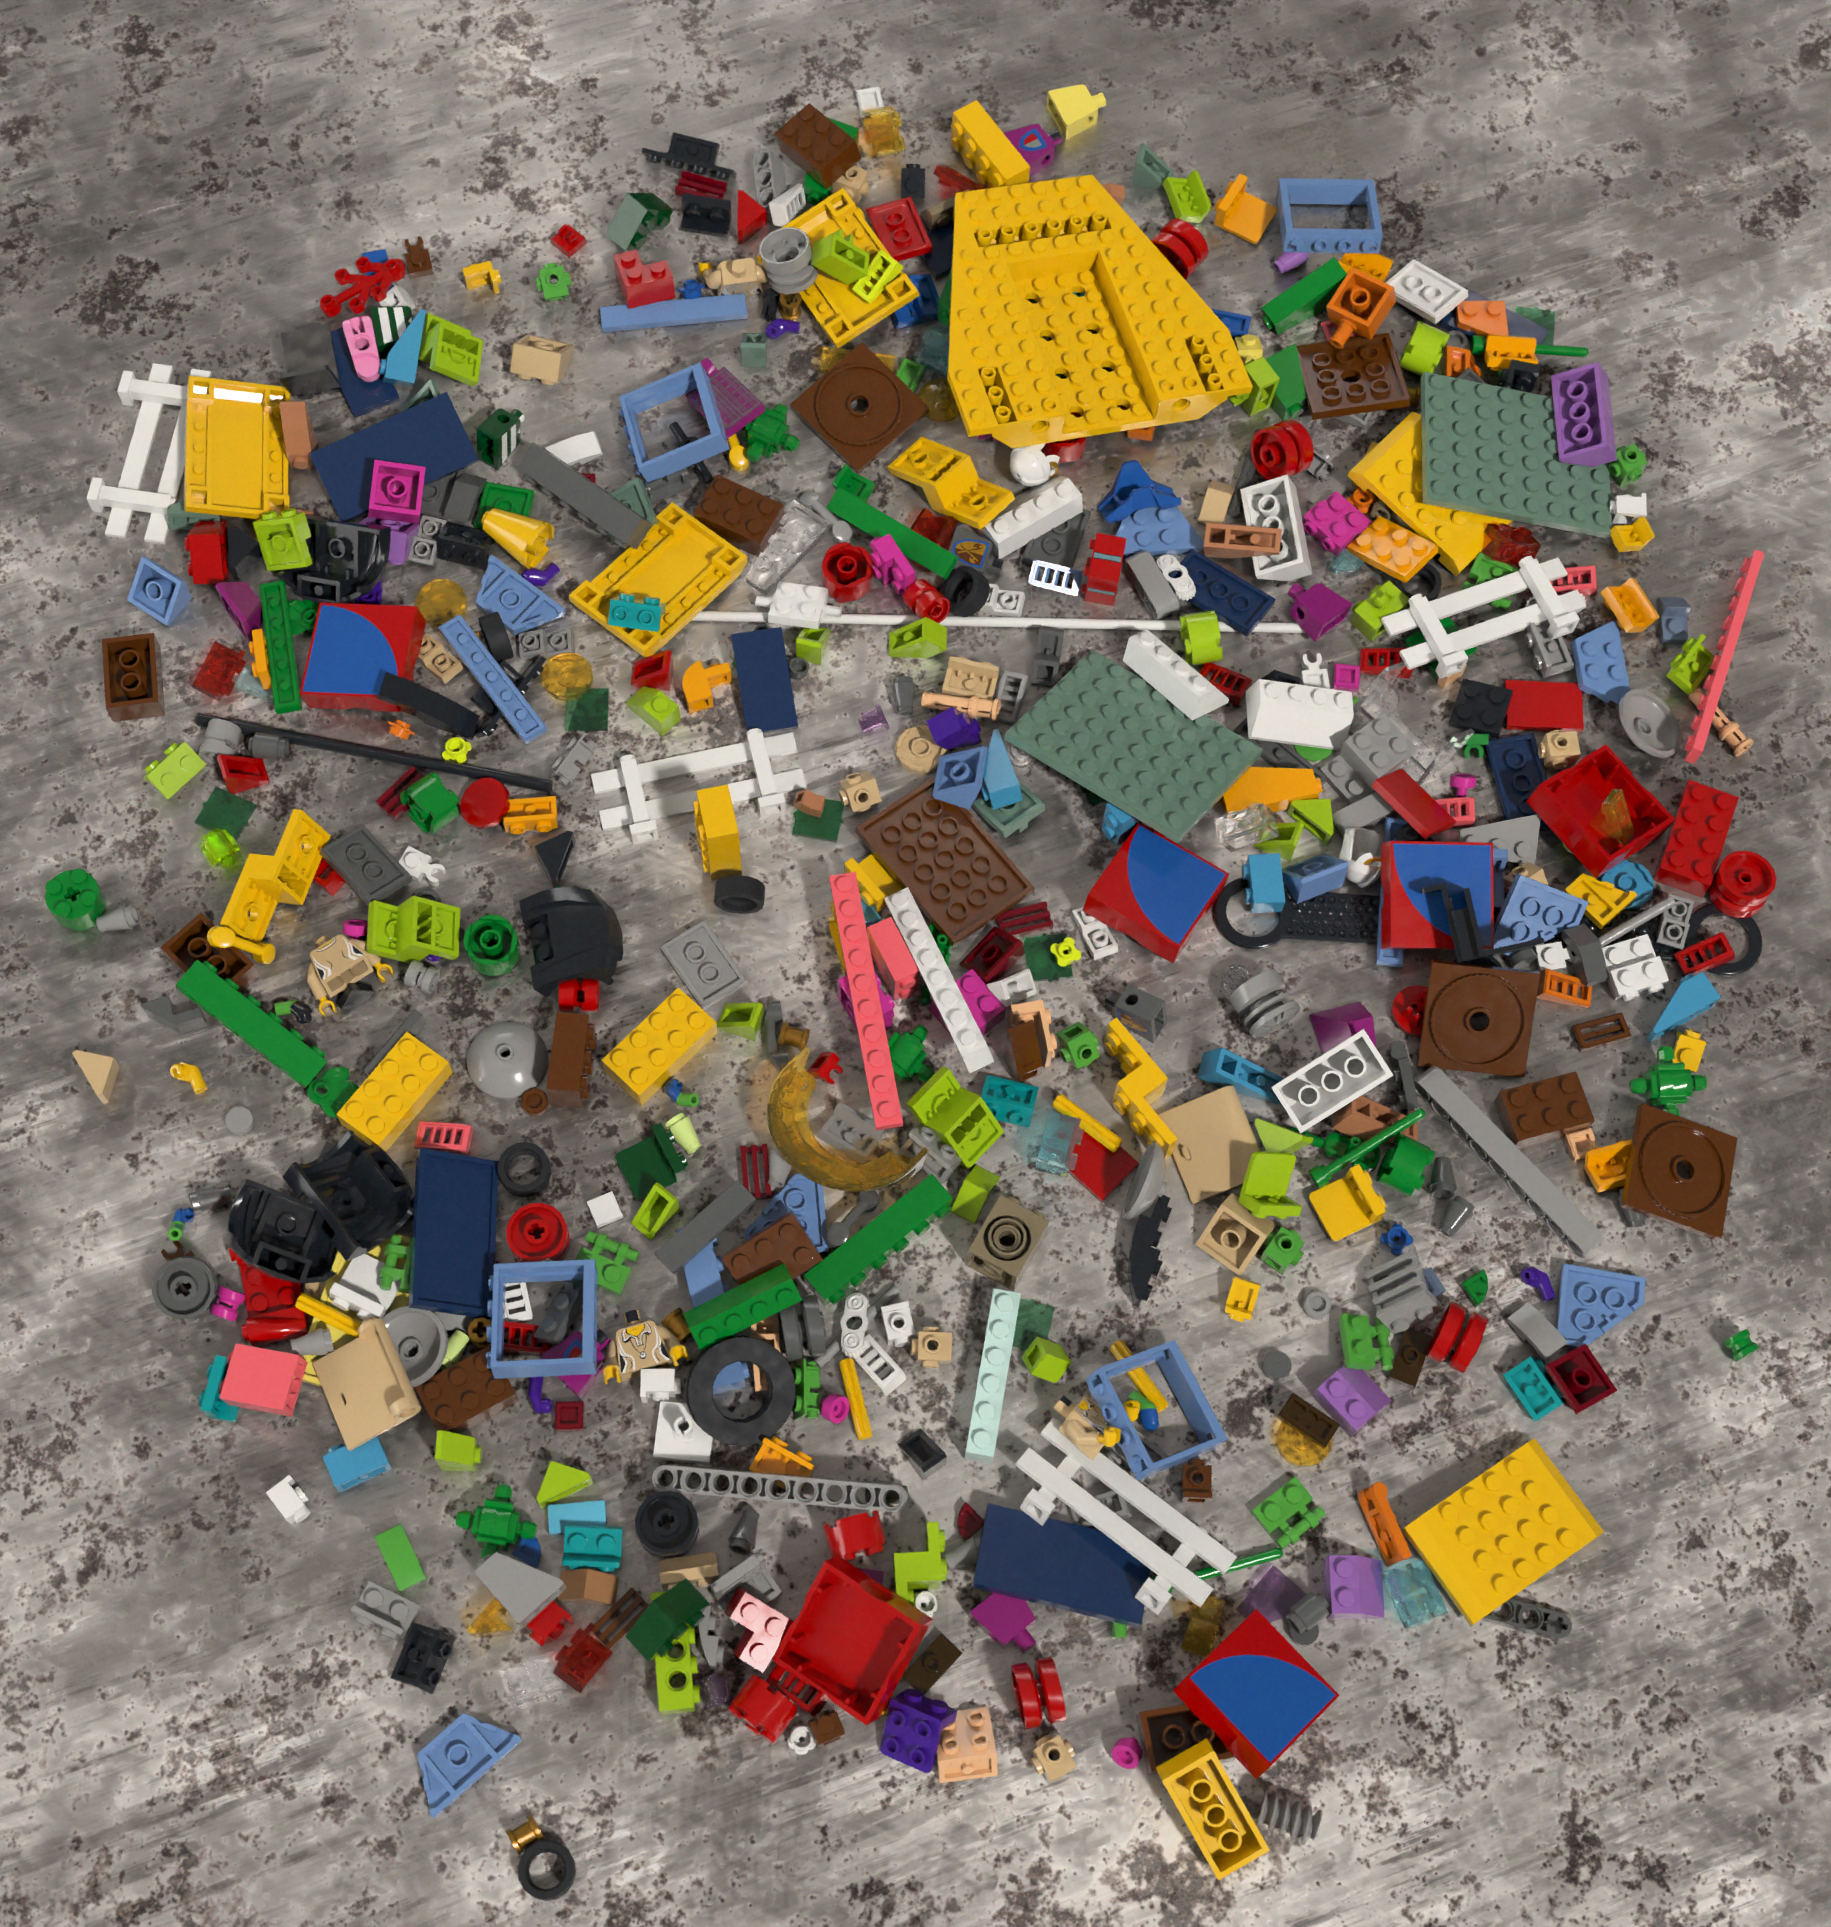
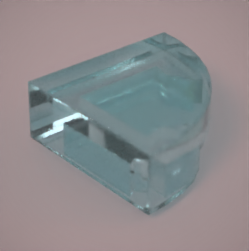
(1346, 563)

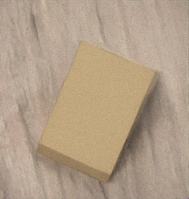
(1216, 503)
(99, 1071)

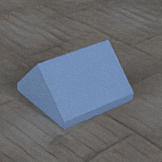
(158, 591)
(960, 777)
(1314, 876)

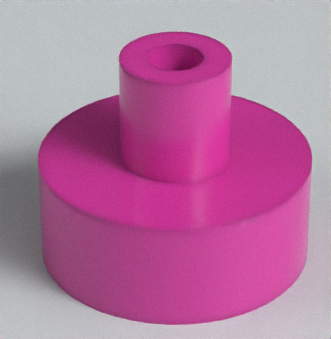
(1462, 782)
(355, 928)
(835, 1408)
(1127, 1752)

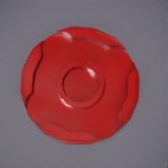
(485, 803)

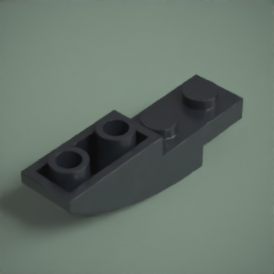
(1142, 1257)

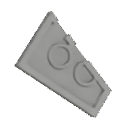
(1516, 835)

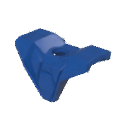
(1133, 492)

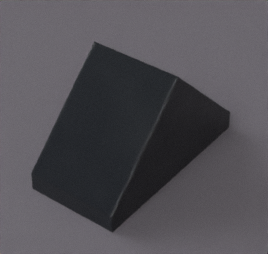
(243, 551)
(555, 855)
(923, 1453)

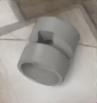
(221, 739)

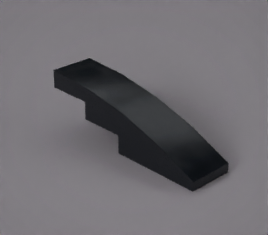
(428, 705)

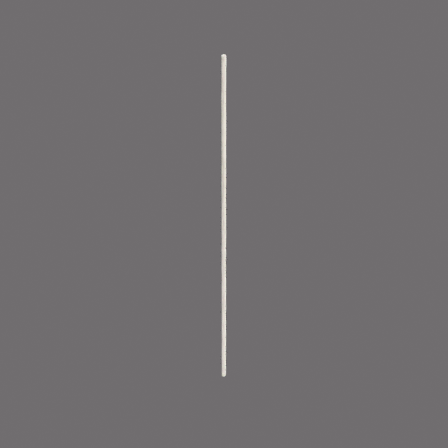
(978, 621)

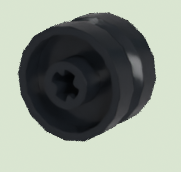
(662, 1509)

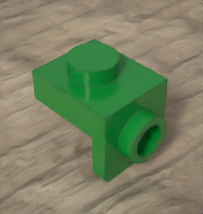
(854, 483)

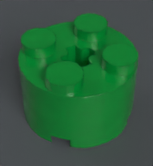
(430, 803)
(75, 899)
(479, 950)
(1404, 1164)

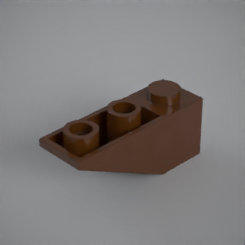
(1023, 1051)

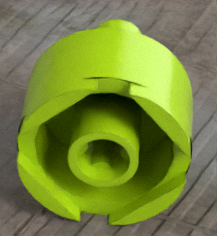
(1423, 349)
(1201, 637)

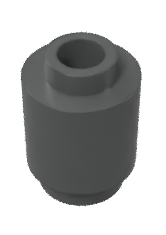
(268, 746)
(1307, 1612)

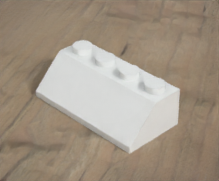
(1277, 506)
(1033, 515)
(1172, 676)
(1298, 714)
(1332, 1081)

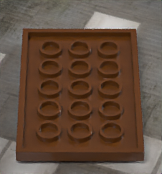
(945, 862)

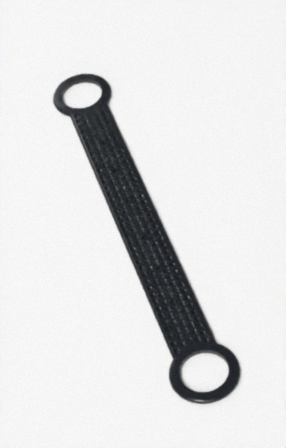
(1355, 920)

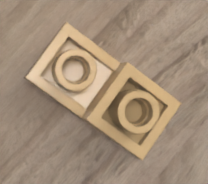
(438, 660)

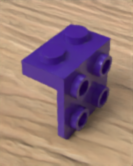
(915, 1729)

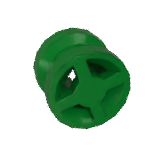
(1741, 1345)

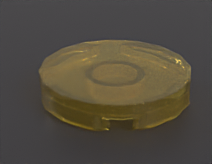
(441, 601)
(567, 676)
(1298, 1449)

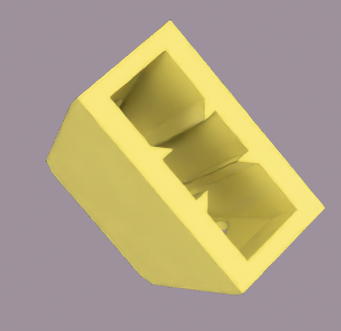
(1074, 109)

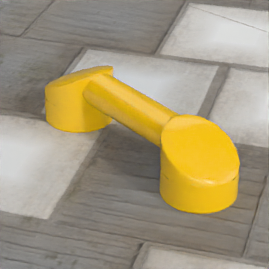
(737, 455)
(224, 937)

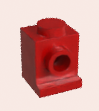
(549, 1624)

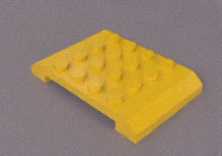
(832, 302)
(234, 448)
(1395, 476)
(675, 562)
(1502, 1531)

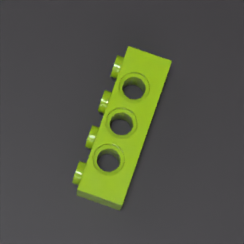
(669, 1698)

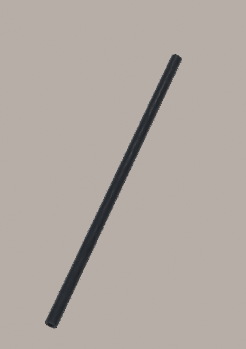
(390, 756)

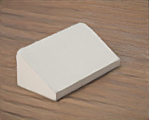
(1013, 987)

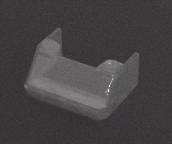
(1384, 698)

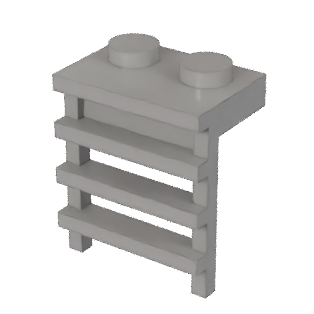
(1406, 1303)
(750, 1576)

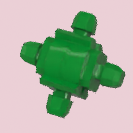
(769, 434)
(909, 1055)
(1667, 1082)
(496, 1523)

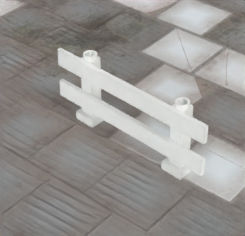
(127, 496)
(1449, 648)
(642, 814)
(1170, 1570)

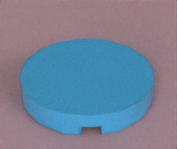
(1632, 877)

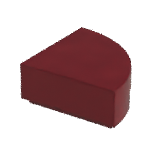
(968, 1522)

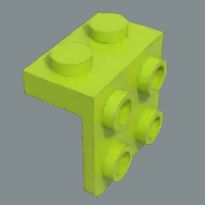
(1267, 1185)

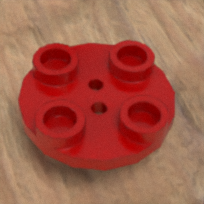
(1404, 1015)

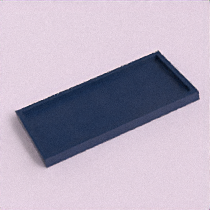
(419, 436)
(453, 1233)
(1058, 1566)

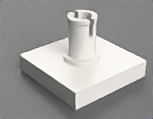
(679, 1436)

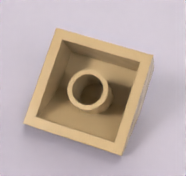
(540, 359)
(1235, 1235)

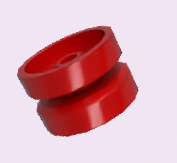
(1181, 246)
(1282, 449)
(1742, 884)
(535, 1221)
(1461, 1339)
(1042, 1692)

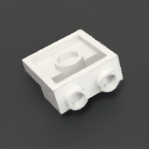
(1634, 968)

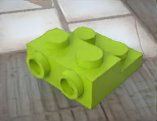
(283, 539)

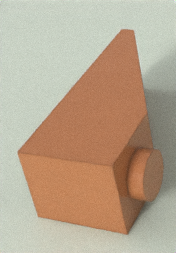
(298, 434)
(1240, 541)
(1366, 1118)

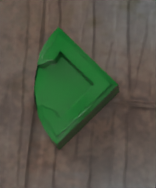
(1476, 1287)

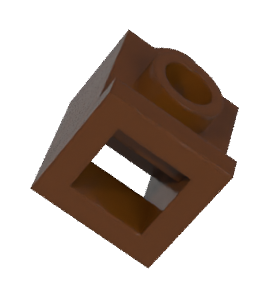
(1196, 1492)
(826, 1728)

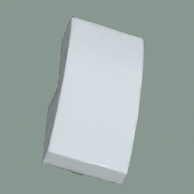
(577, 449)
(1004, 602)
(1095, 935)

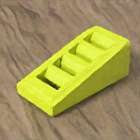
(888, 276)

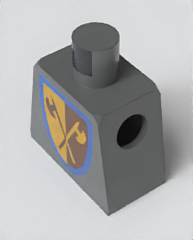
(974, 552)
(1139, 1011)

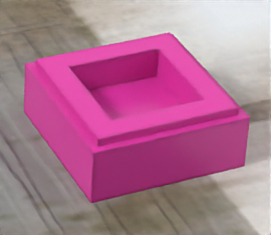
(1346, 677)

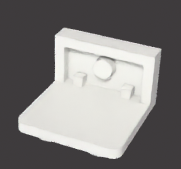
(361, 1289)

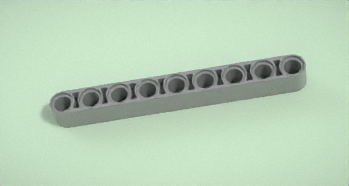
(1507, 1162)
(765, 1487)

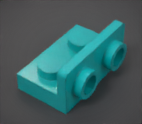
(1009, 1100)
(1535, 1387)
(592, 1546)

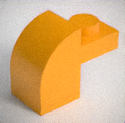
(698, 684)

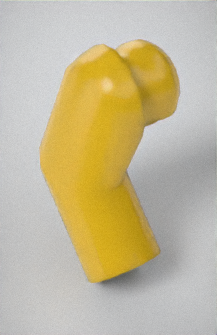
(191, 1074)

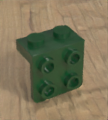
(652, 1162)

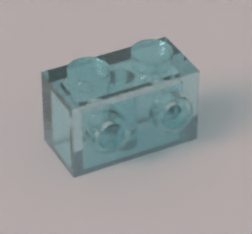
(1058, 1144)

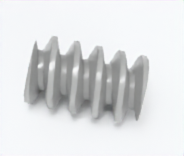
(1288, 1817)

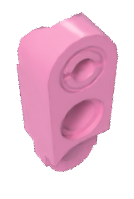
(365, 361)

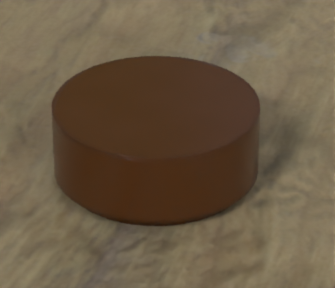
(534, 1102)

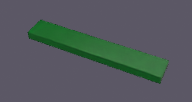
(879, 524)
(280, 647)

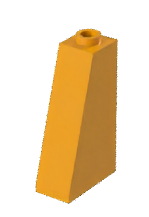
(1272, 787)

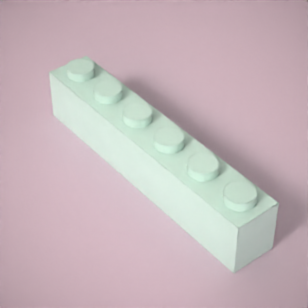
(992, 1376)

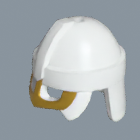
(1031, 466)
(1360, 851)

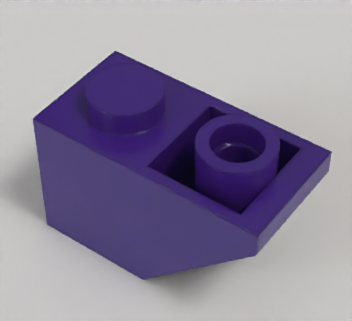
(954, 729)

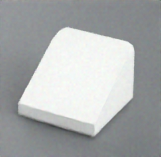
(397, 297)

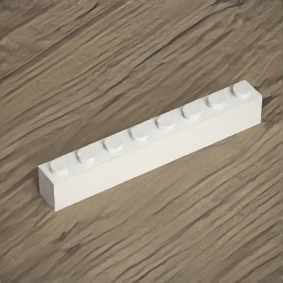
(939, 980)

